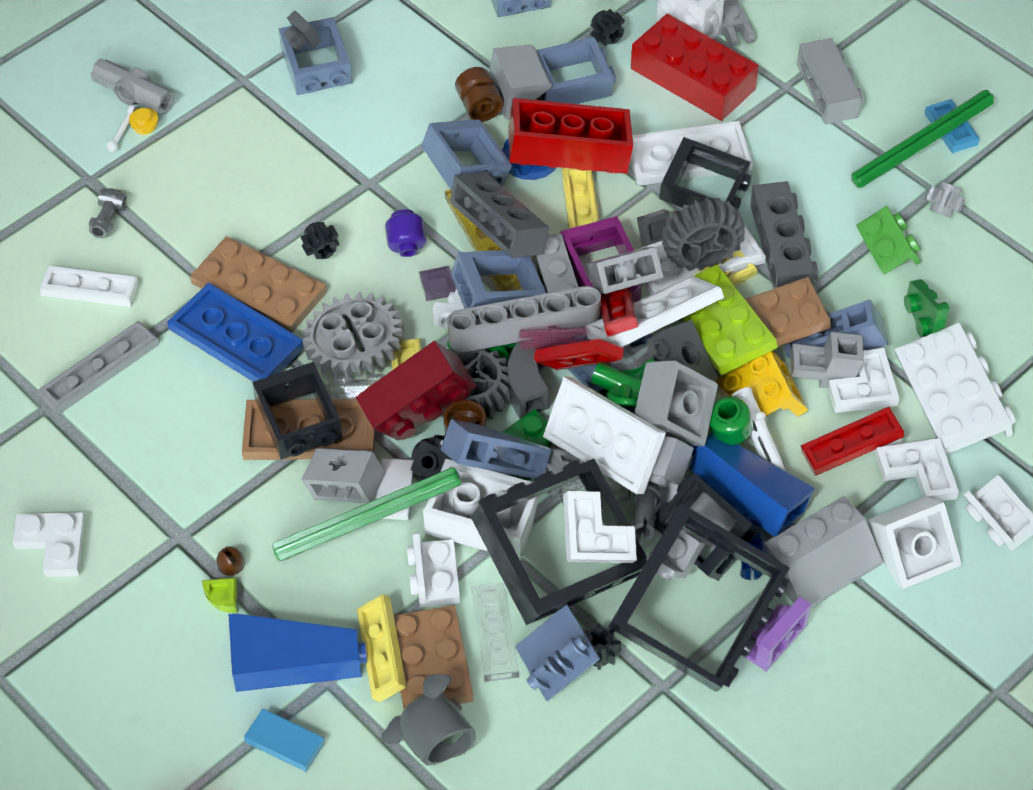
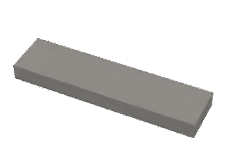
(98, 367)

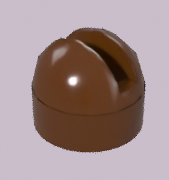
(224, 563)

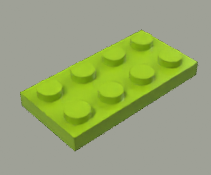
(730, 326)

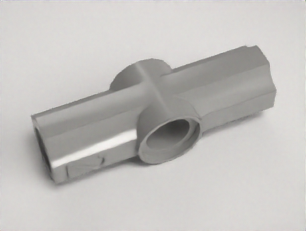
(132, 86)

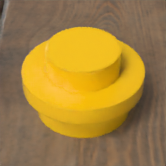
(143, 120)

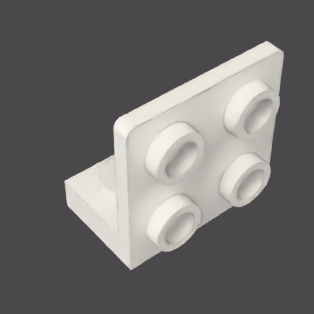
(702, 15)

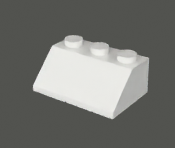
(450, 512)

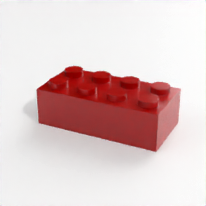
(694, 67)
(570, 136)

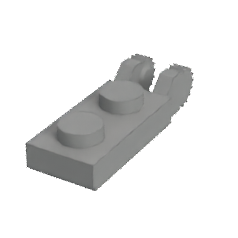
(735, 21)

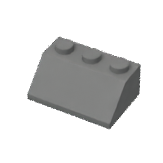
(825, 552)

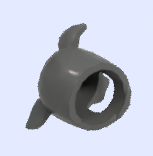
(430, 721)

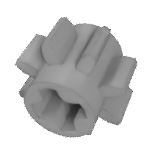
(945, 199)

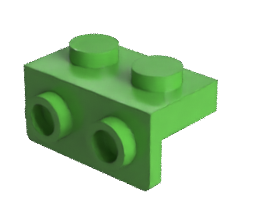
(887, 239)

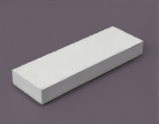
(89, 286)

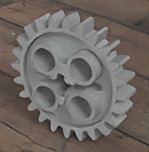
(373, 324)

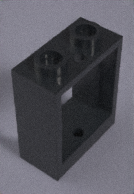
(707, 158)
(301, 382)
(687, 493)

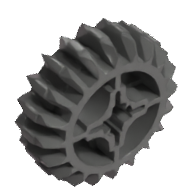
(703, 234)
(488, 393)

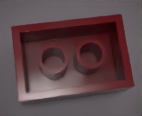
(416, 391)

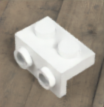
(1003, 512)

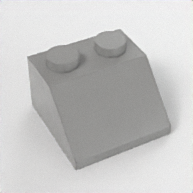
(677, 401)

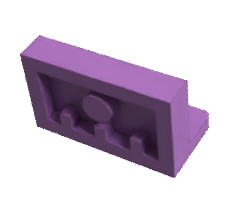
(778, 633)

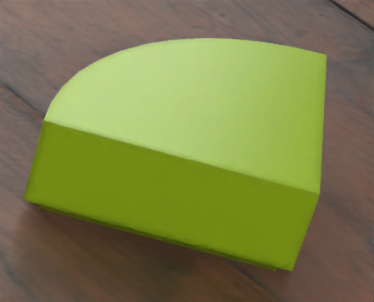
(221, 593)

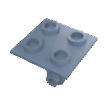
(556, 653)

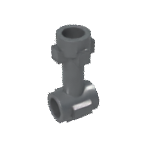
(111, 200)

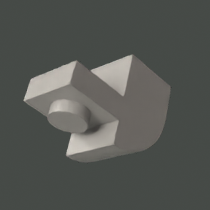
(838, 359)

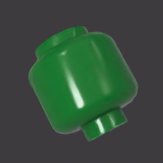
(731, 420)

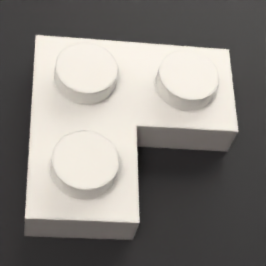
(869, 390)
(921, 460)
(56, 533)
(587, 537)

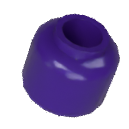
(405, 233)

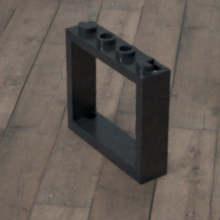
(508, 563)
(758, 616)

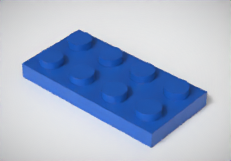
(235, 334)

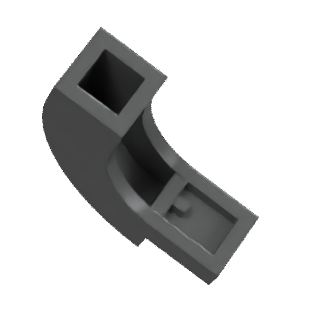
(526, 383)

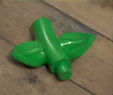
(622, 385)

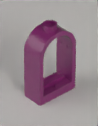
(596, 237)

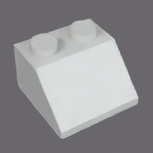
(915, 541)

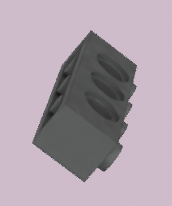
(499, 215)
(782, 234)

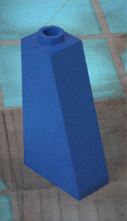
(752, 484)
(290, 653)

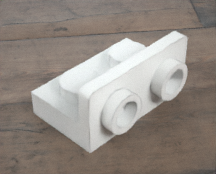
(435, 572)

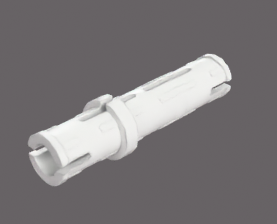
(760, 434)

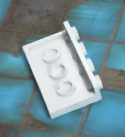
(955, 388)

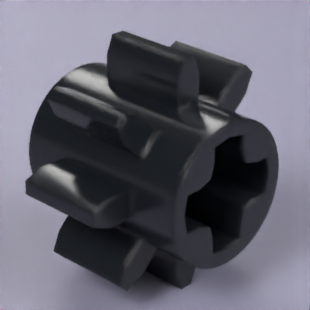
(607, 27)
(320, 240)
(604, 644)

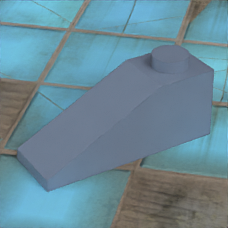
(857, 320)
(494, 450)

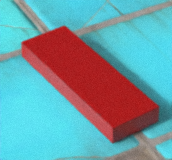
(618, 311)
(578, 354)
(852, 441)

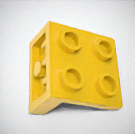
(769, 383)

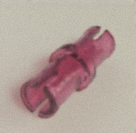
(550, 337)

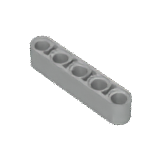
(501, 321)

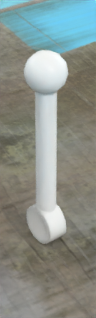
(112, 145)

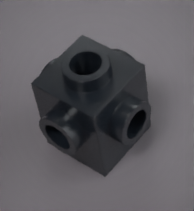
(428, 456)

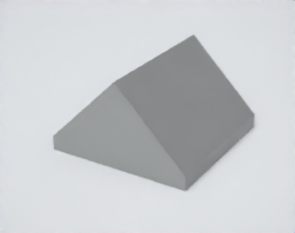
(518, 74)

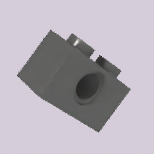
(683, 345)

